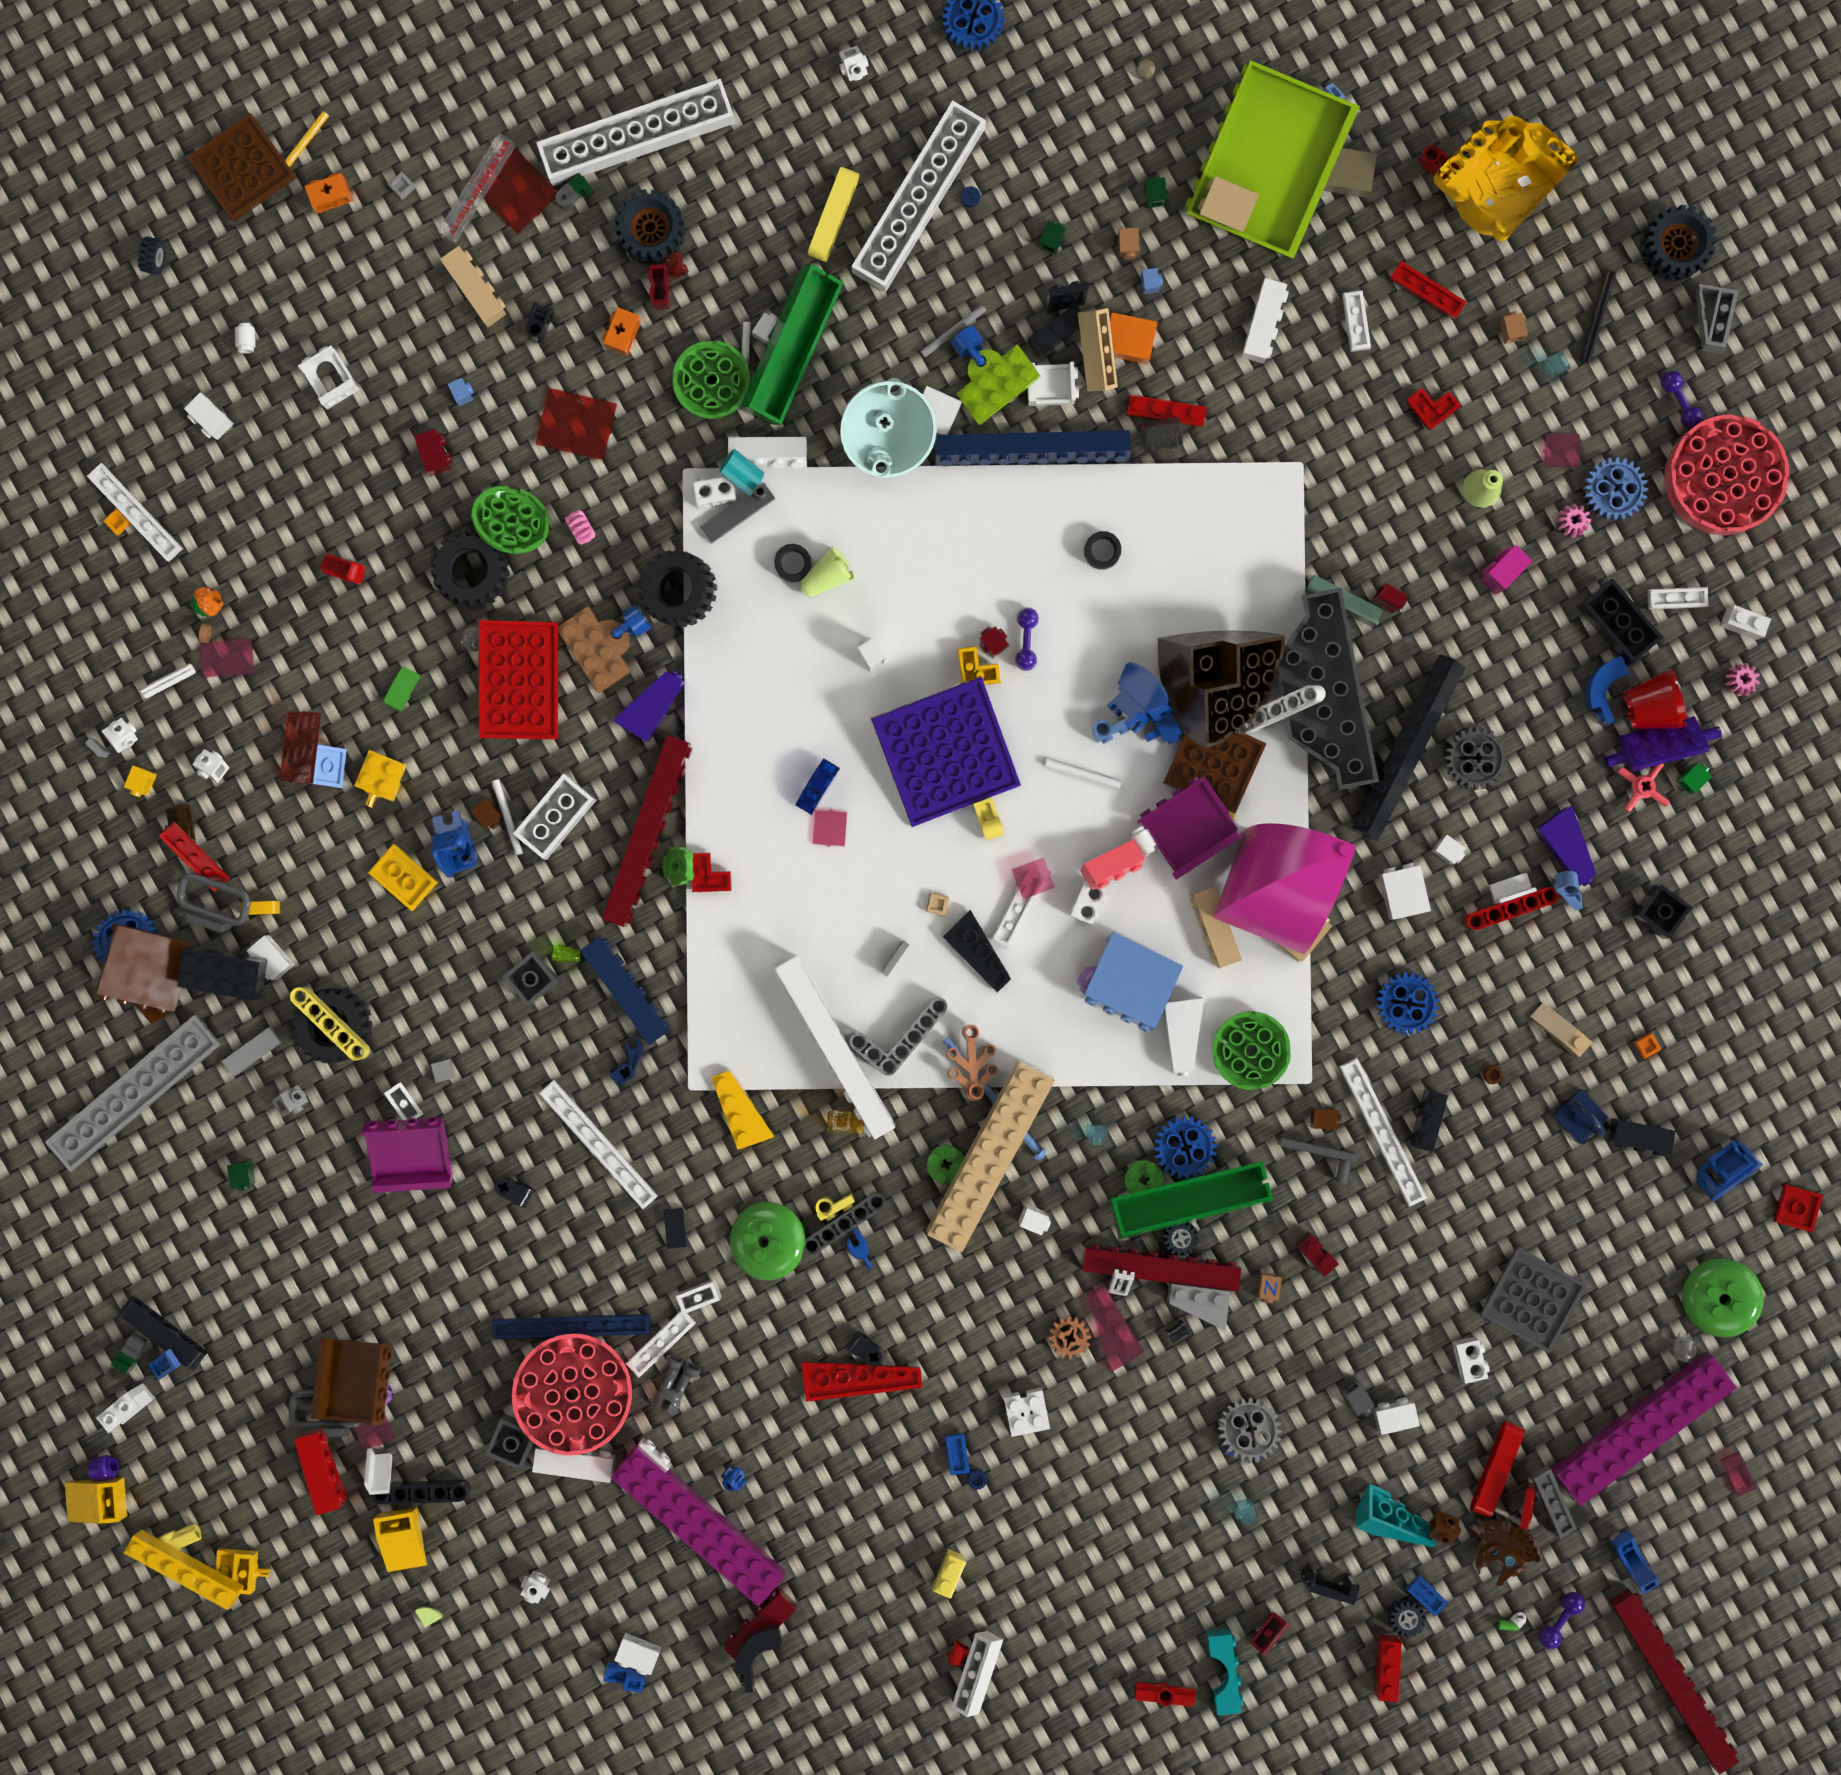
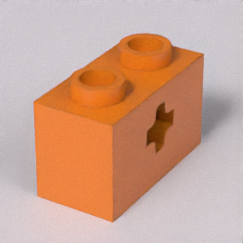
(339, 192)
(621, 342)

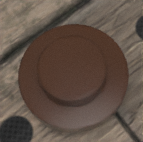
(1492, 1074)

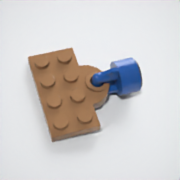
(601, 644)

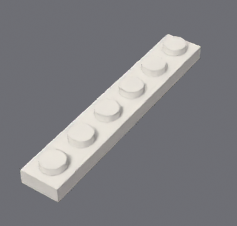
(135, 512)

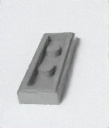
(251, 1051)

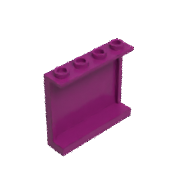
(1190, 826)
(408, 1154)

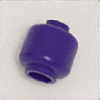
(102, 1468)

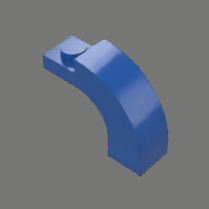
(1597, 688)
(1633, 1562)

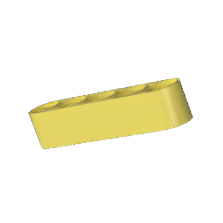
(833, 214)
(320, 1021)

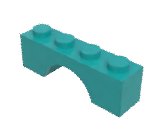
(1226, 1695)

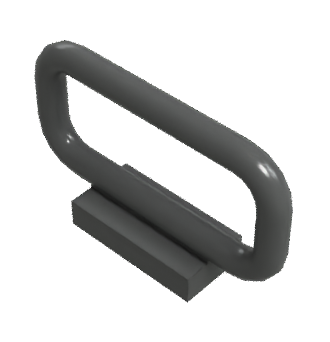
(206, 917)
(332, 1428)

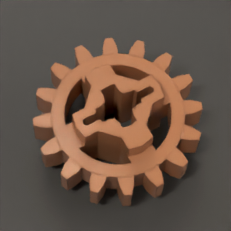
(1078, 1340)

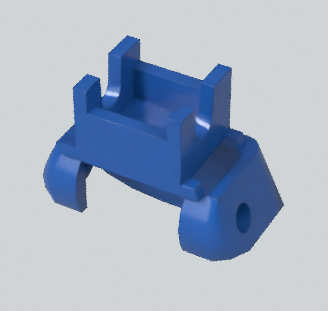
(1140, 697)
(451, 837)
(1731, 1165)

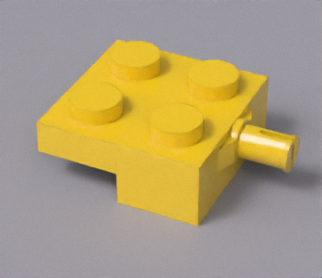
(380, 777)
(241, 1567)

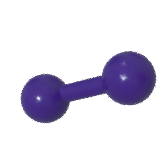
(1671, 383)
(1026, 658)
(1573, 1605)

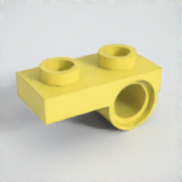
(988, 819)
(844, 1203)

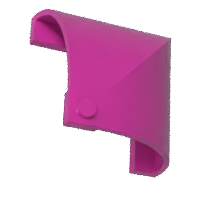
(1284, 883)

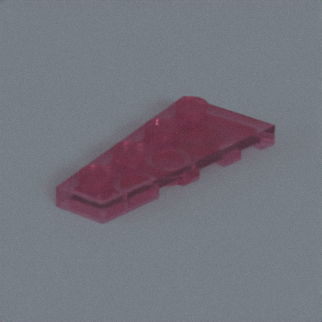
(1116, 1336)

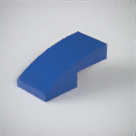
(628, 1677)

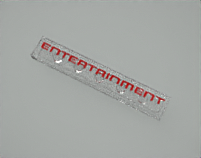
(477, 188)

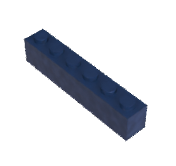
(625, 990)

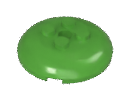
(706, 361)
(510, 520)
(1270, 1055)
(784, 1236)
(1704, 1289)

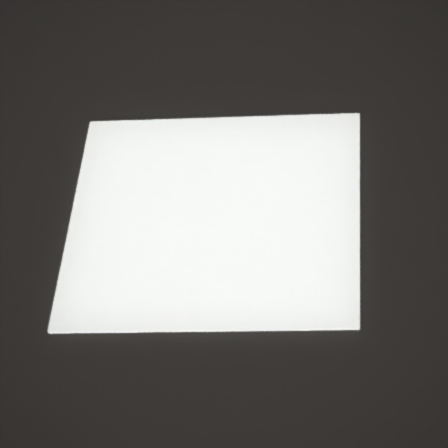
(934, 565)

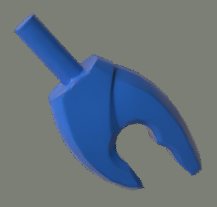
(861, 1250)

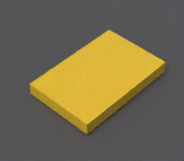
(403, 877)

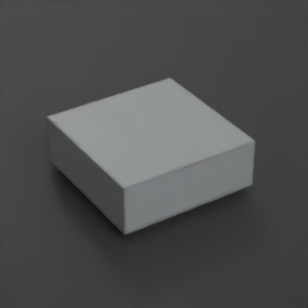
(402, 185)
(97, 748)
(443, 1070)

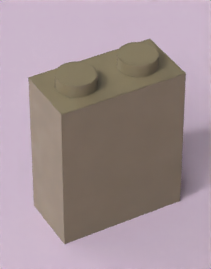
(1352, 173)

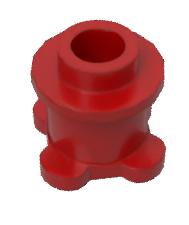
(958, 1653)

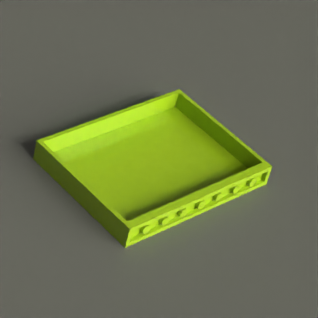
(1280, 145)

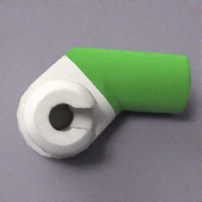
(1513, 1623)

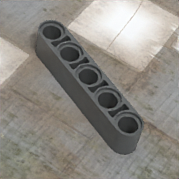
(837, 1230)

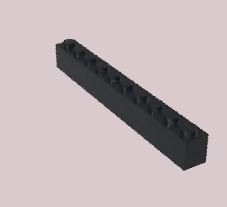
(1408, 747)

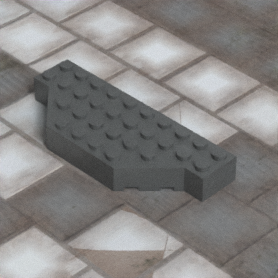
(1324, 656)

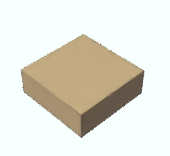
(937, 904)

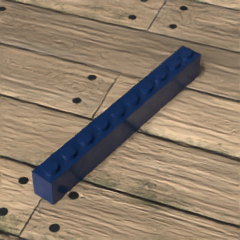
(1033, 448)

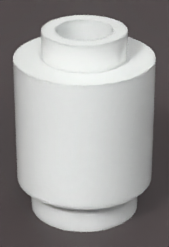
(245, 338)
(1143, 840)

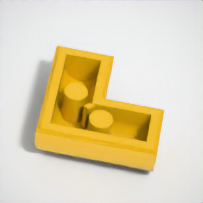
(970, 667)

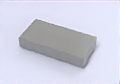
(895, 958)

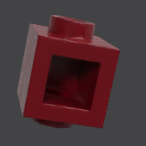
(993, 641)

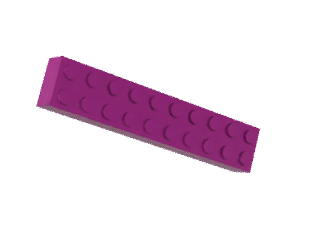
(1643, 1428)
(699, 1525)

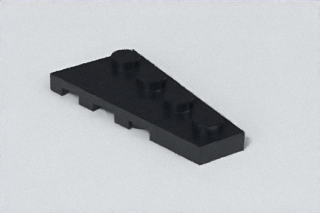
(976, 949)

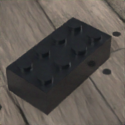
(1620, 622)
(222, 973)

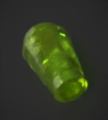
(565, 954)

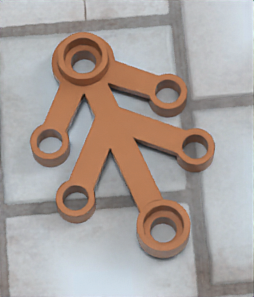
(972, 1066)

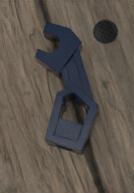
(634, 1054)

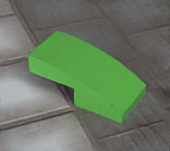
(401, 688)

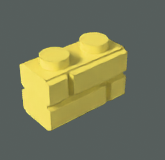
(949, 1573)

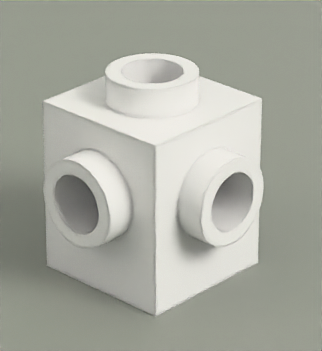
(853, 63)
(120, 734)
(210, 765)
(537, 1581)

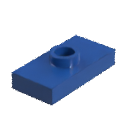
(164, 1364)
(957, 1453)
(1426, 1595)

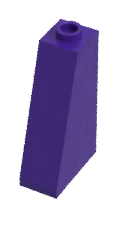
(649, 708)
(1567, 845)

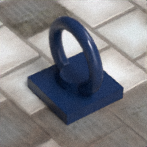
(1581, 1117)

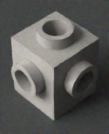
(290, 1100)

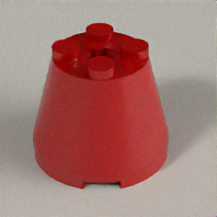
(1656, 703)

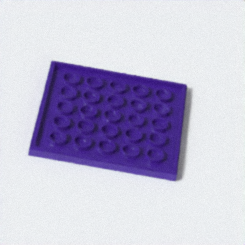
(946, 751)

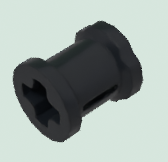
(1177, 1331)

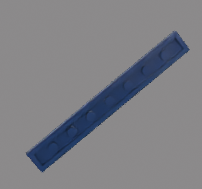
(555, 1326)

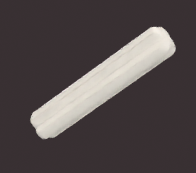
(167, 680)

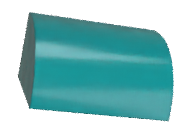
(741, 471)

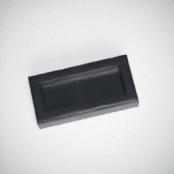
(675, 1227)

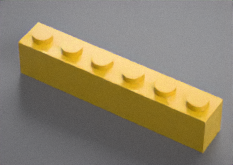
(184, 1569)

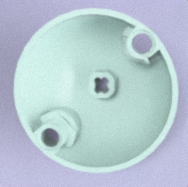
(903, 438)

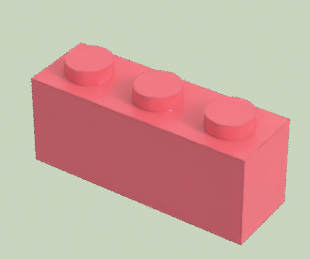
(1113, 865)

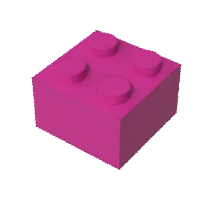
(1506, 569)

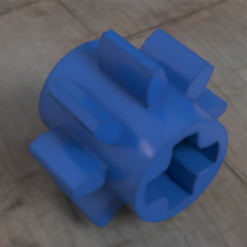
(733, 1479)

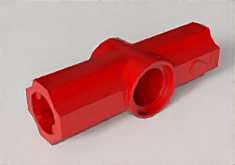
(1151, 1693)

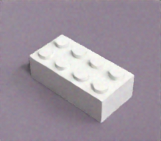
(554, 817)

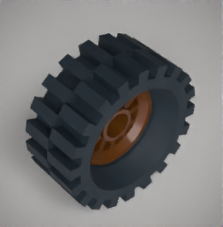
(645, 206)
(1672, 225)

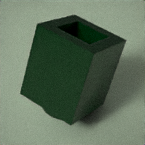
(1155, 192)
(1052, 237)
(241, 1175)

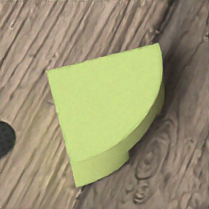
(428, 1615)

